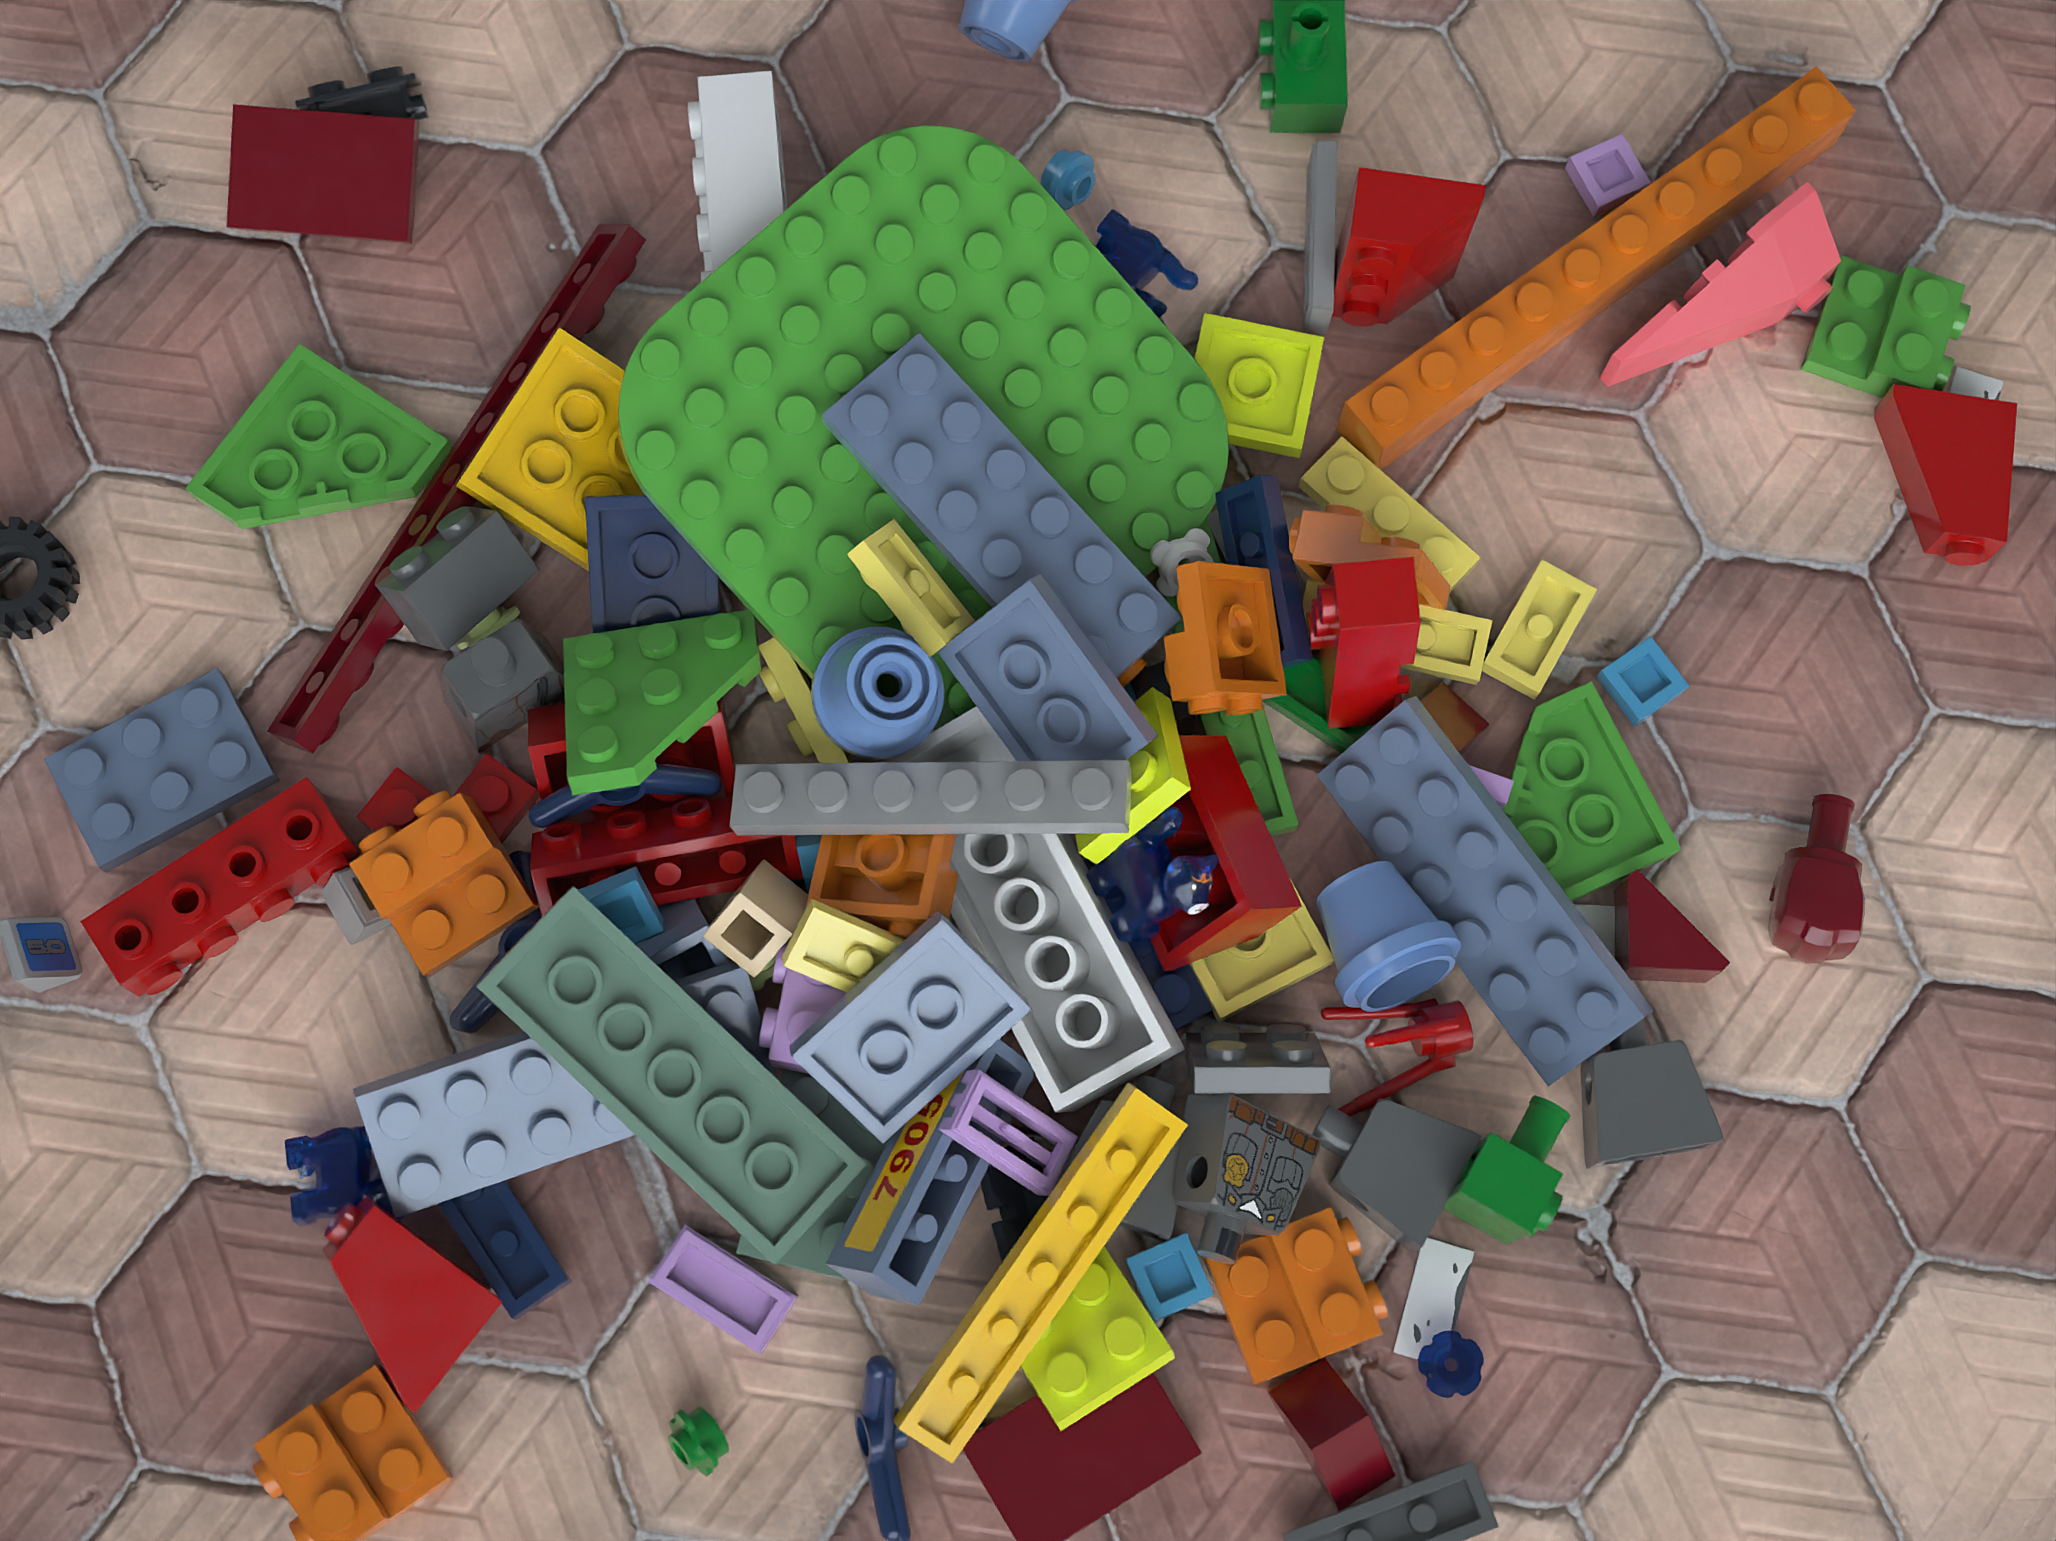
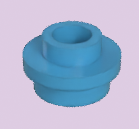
(1069, 178)

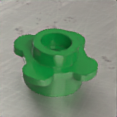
(697, 1440)

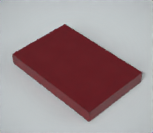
(322, 174)
(1065, 1480)

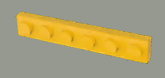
(1039, 1273)

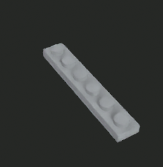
(932, 798)

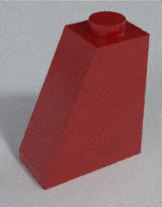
(1951, 468)
(407, 1297)

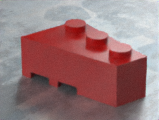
(1365, 630)

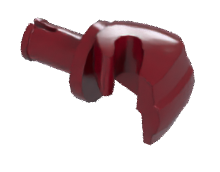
(1819, 889)

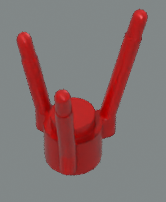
(1433, 1031)

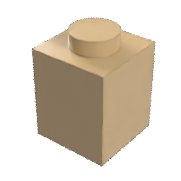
(758, 918)

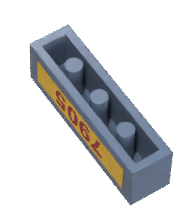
(921, 1191)

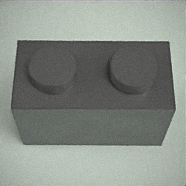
(456, 576)

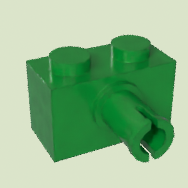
(1305, 66)
(1508, 1184)

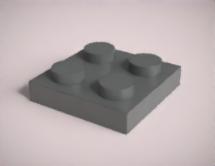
(1267, 1062)

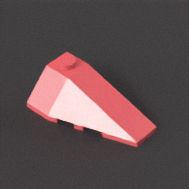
(1767, 279)

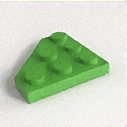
(316, 449)
(645, 689)
(1584, 797)

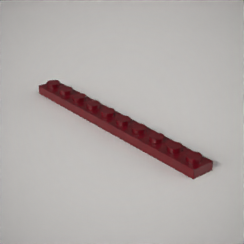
(349, 652)

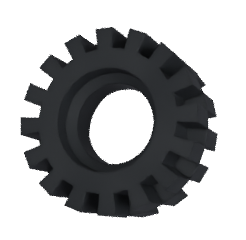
(52, 583)

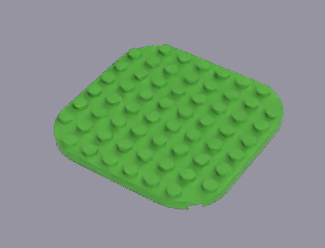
(895, 243)

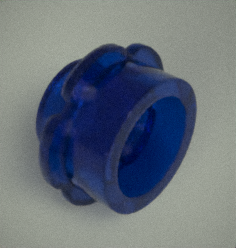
(1469, 1363)

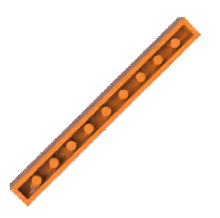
(1594, 270)

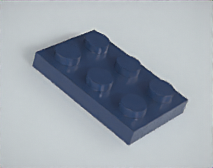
(643, 567)

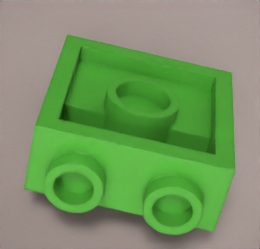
(1886, 328)

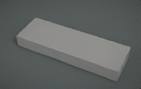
(1320, 237)

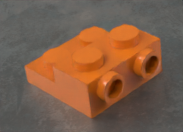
(1346, 536)
(1229, 640)
(886, 878)
(443, 881)
(1297, 1296)
(350, 1462)

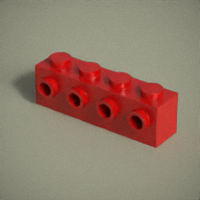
(676, 850)
(221, 889)

